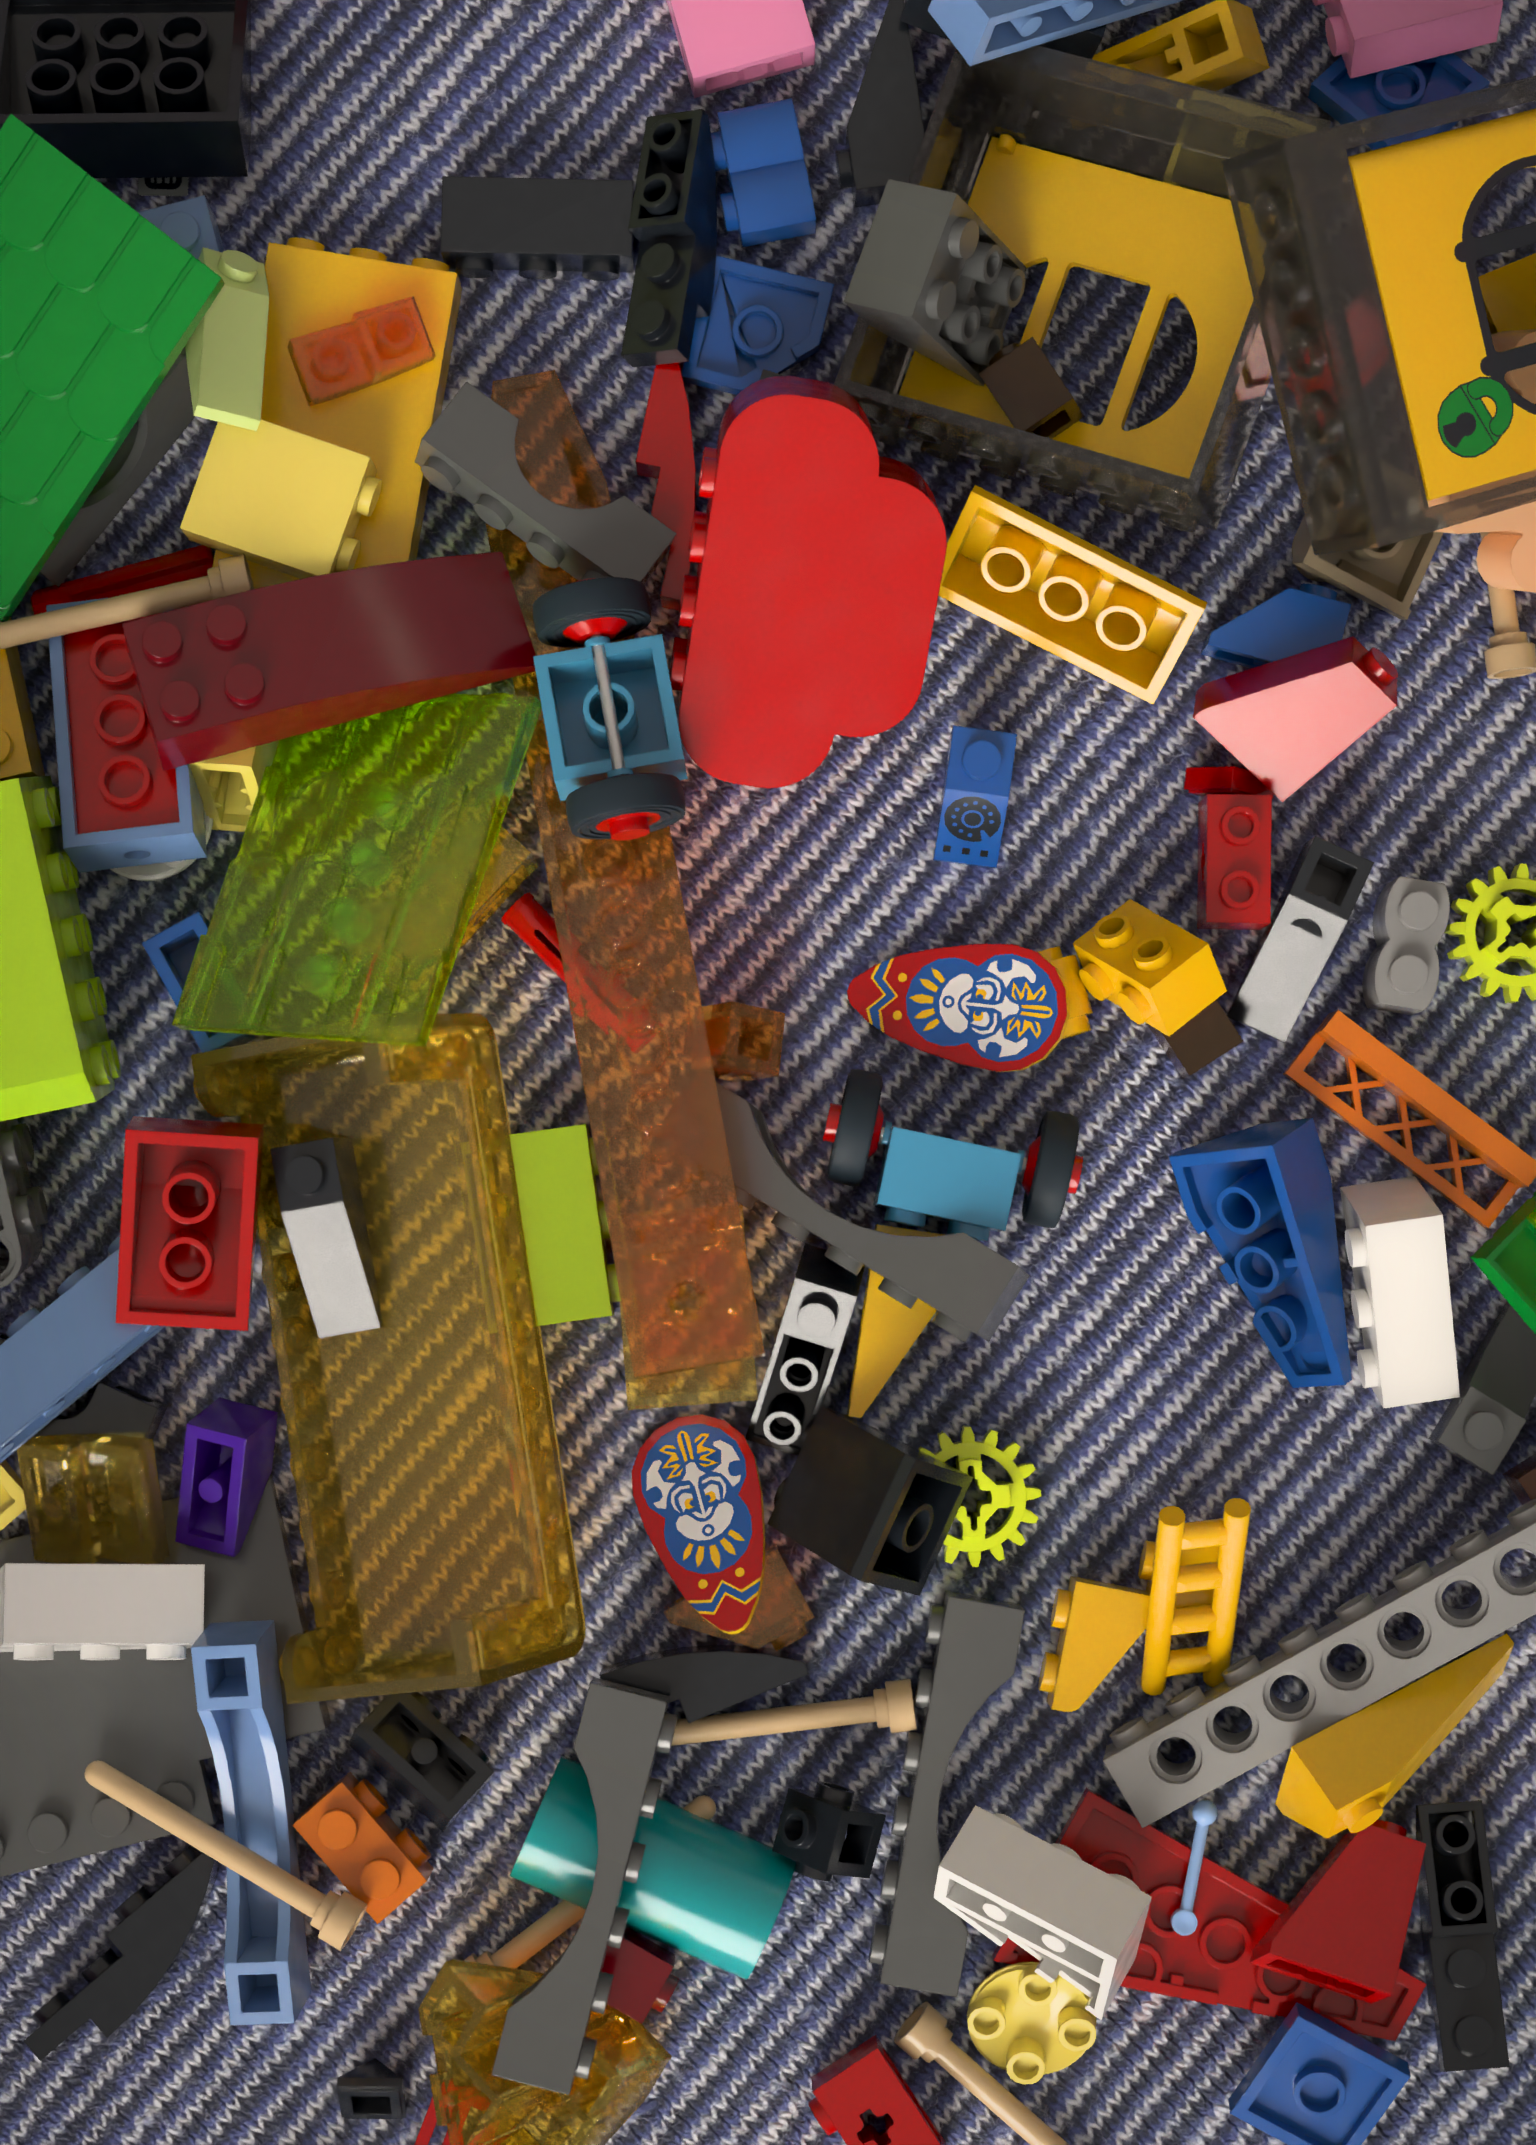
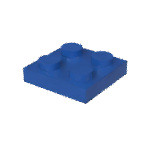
(1318, 2083)

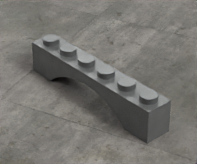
(948, 1272)
(972, 1658)
(549, 2021)

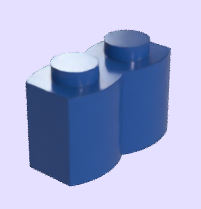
(764, 172)

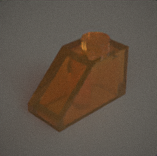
(777, 1617)

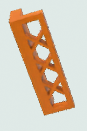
(1426, 1099)

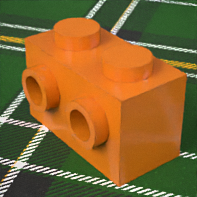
(365, 1845)

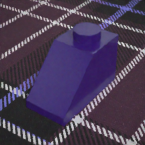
(224, 1474)

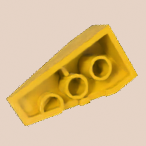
(1361, 1762)

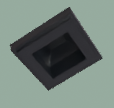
(371, 2093)

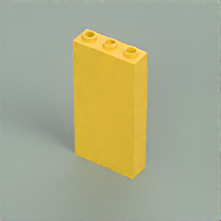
(383, 421)

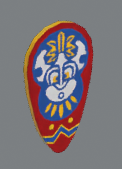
(968, 1004)
(705, 1515)

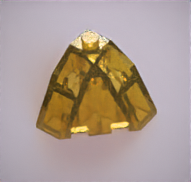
(466, 2022)

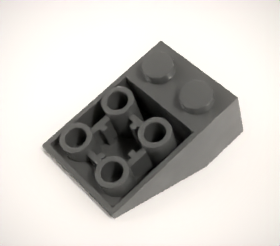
(936, 278)

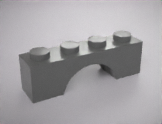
(143, 448)
(475, 456)

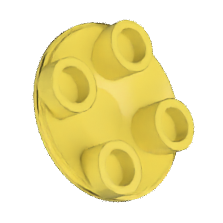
(1029, 2023)

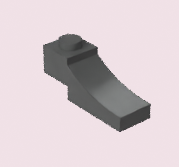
(1493, 1395)

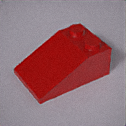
(188, 1223)

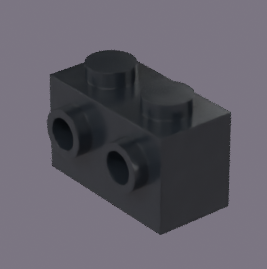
(422, 1756)

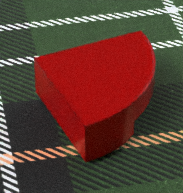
(1223, 781)

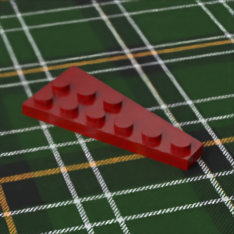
(1231, 1921)

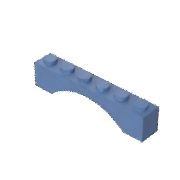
(247, 1736)

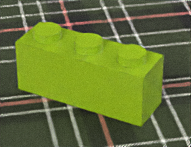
(564, 1224)

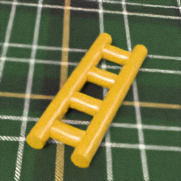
(1170, 1578)

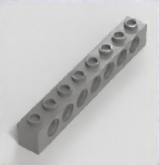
(1160, 1787)

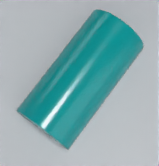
(696, 1884)

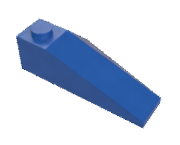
(1274, 1224)

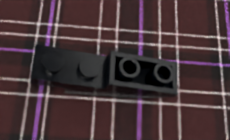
(677, 236)
(1459, 1936)
(150, 1939)

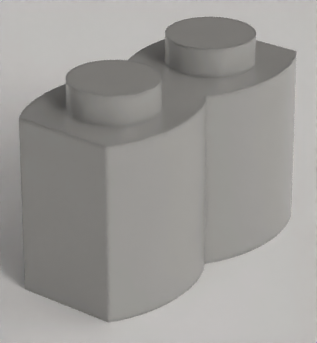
(1406, 928)

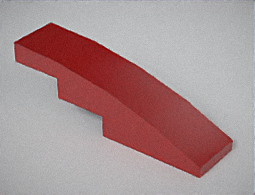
(668, 455)

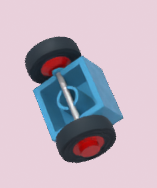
(609, 710)
(947, 1176)

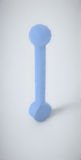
(1183, 1919)

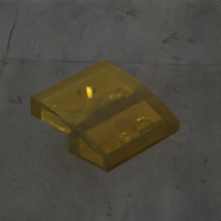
(93, 1499)

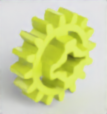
(1496, 915)
(1000, 1495)

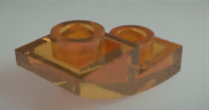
(362, 352)

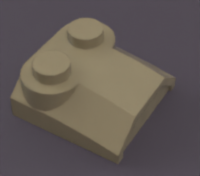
(1379, 575)

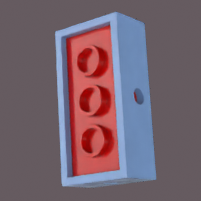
(111, 783)

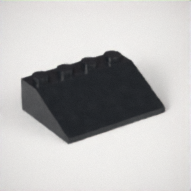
(132, 83)

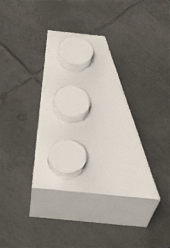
(1400, 1292)
(100, 1609)
(1045, 1902)

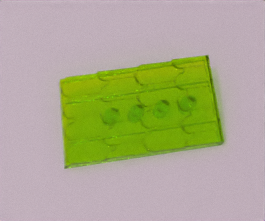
(360, 874)

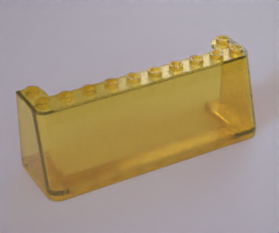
(426, 1440)

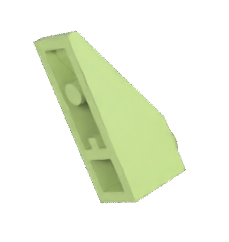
(230, 343)

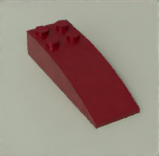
(324, 652)

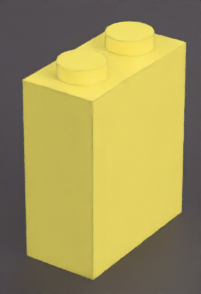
(281, 499)

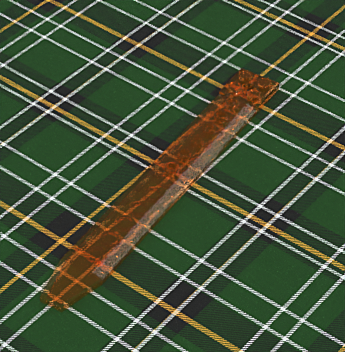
(632, 994)

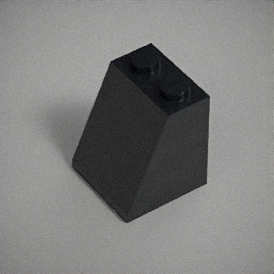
(868, 1502)

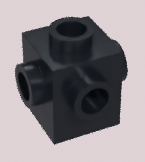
(815, 1830)

